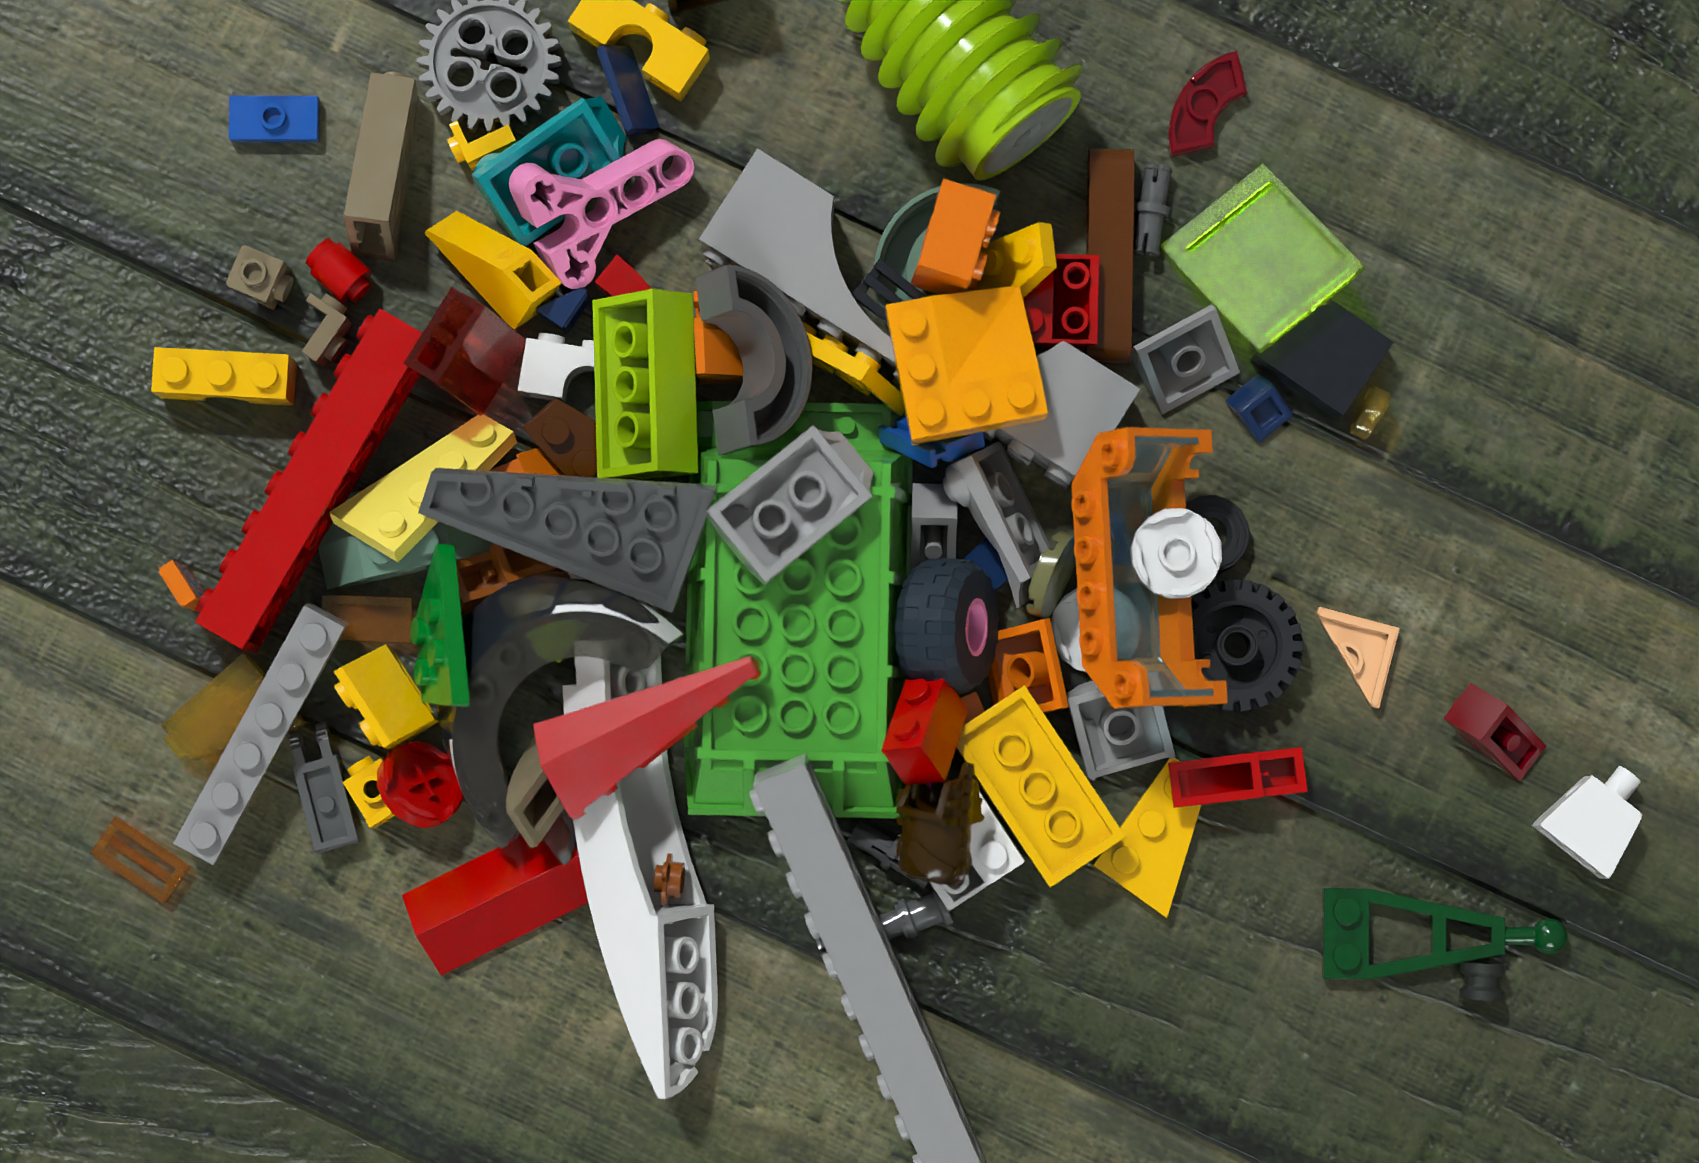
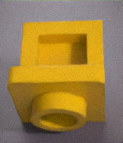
(474, 151)

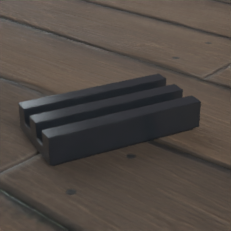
(871, 281)

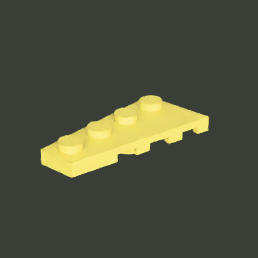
(388, 510)

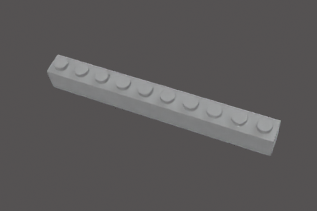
(864, 963)

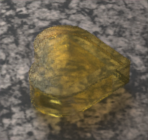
(1370, 412)

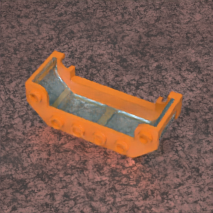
(1129, 638)

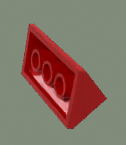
(493, 901)

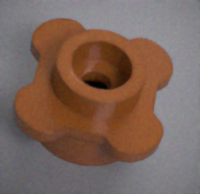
(669, 879)

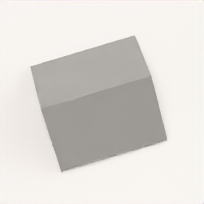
(1185, 359)

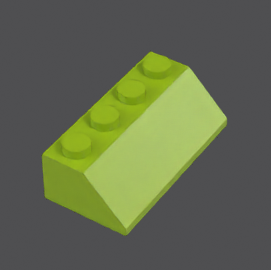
(645, 385)

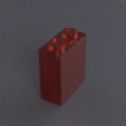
(466, 351)

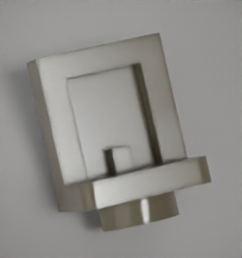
(260, 277)
(328, 339)

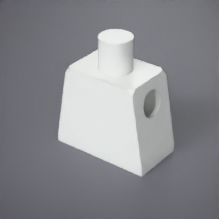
(1594, 821)

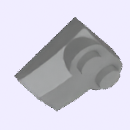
(1116, 737)

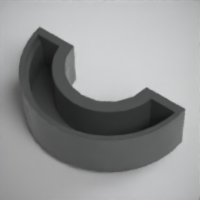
(772, 354)

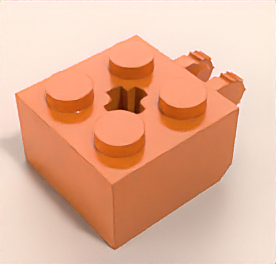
(953, 239)

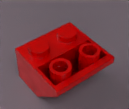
(1065, 304)

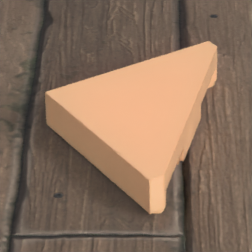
(1363, 647)

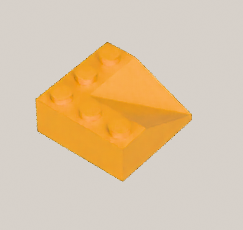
(965, 363)

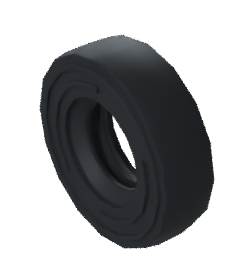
(1233, 521)

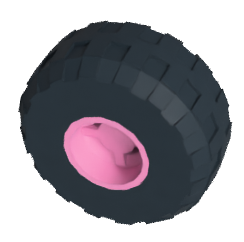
(947, 623)

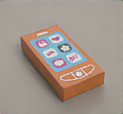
(182, 584)

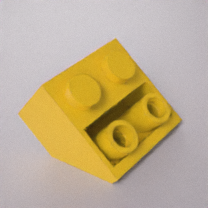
(385, 697)

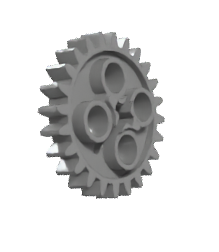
(477, 98)

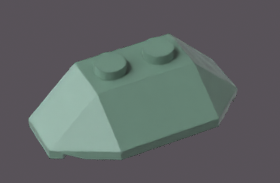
(352, 562)

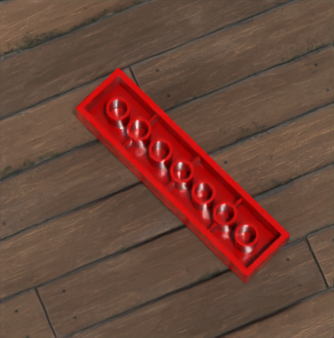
(316, 480)

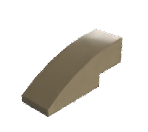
(531, 798)

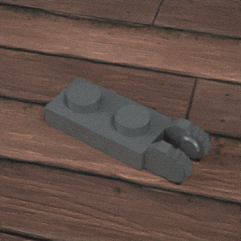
(323, 793)

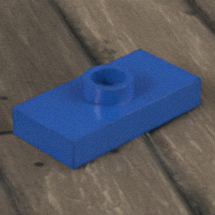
(274, 118)

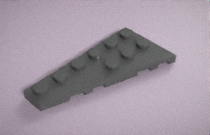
(602, 529)

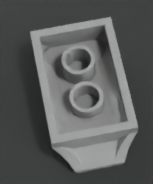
(792, 502)
(1002, 511)

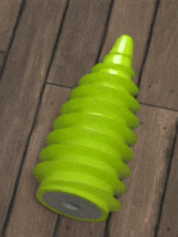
(969, 76)

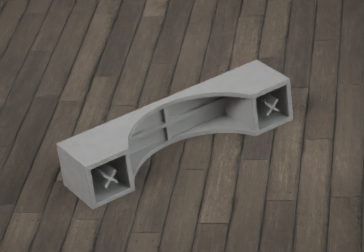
(784, 232)

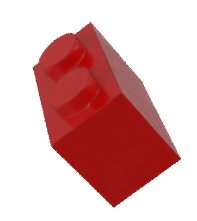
(924, 731)

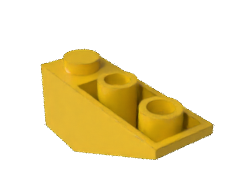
(496, 266)

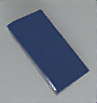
(628, 90)

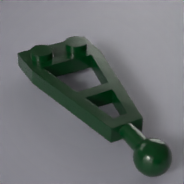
(1347, 934)

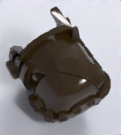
(936, 833)

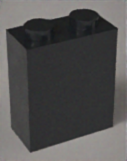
(1326, 357)

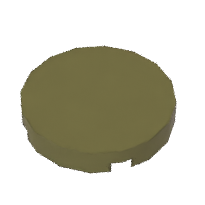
(1051, 575)

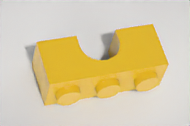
(675, 55)
(224, 374)

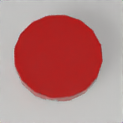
(419, 784)

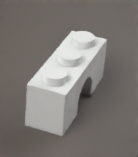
(552, 365)

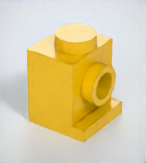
(373, 809)

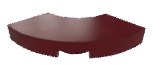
(1201, 103)

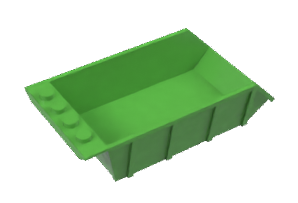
(813, 628)

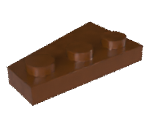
(568, 439)

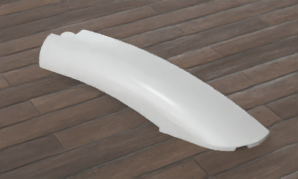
(653, 952)

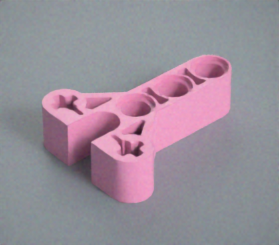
(586, 232)

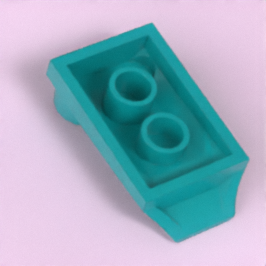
(567, 145)

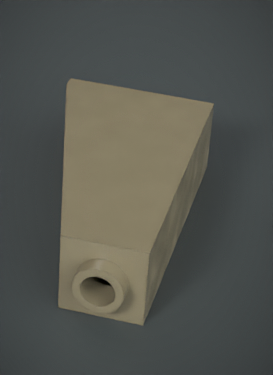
(381, 166)

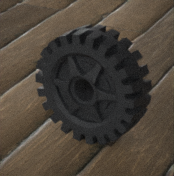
(1270, 635)

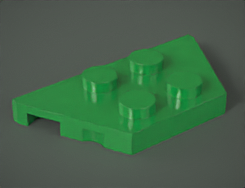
(440, 634)

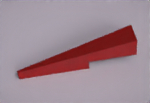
(603, 743)

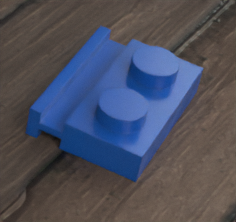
(927, 453)

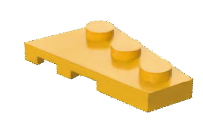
(1019, 259)
(856, 371)
(1154, 845)

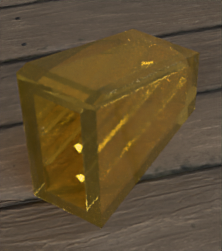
(213, 714)

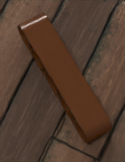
(1111, 237)

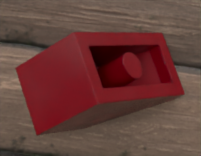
(1495, 731)

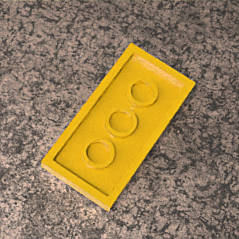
(1037, 786)

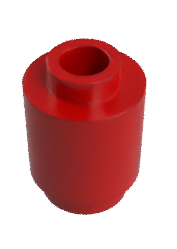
(339, 271)

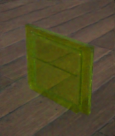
(1262, 258)

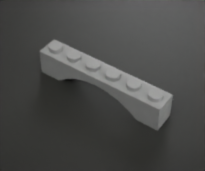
(260, 733)

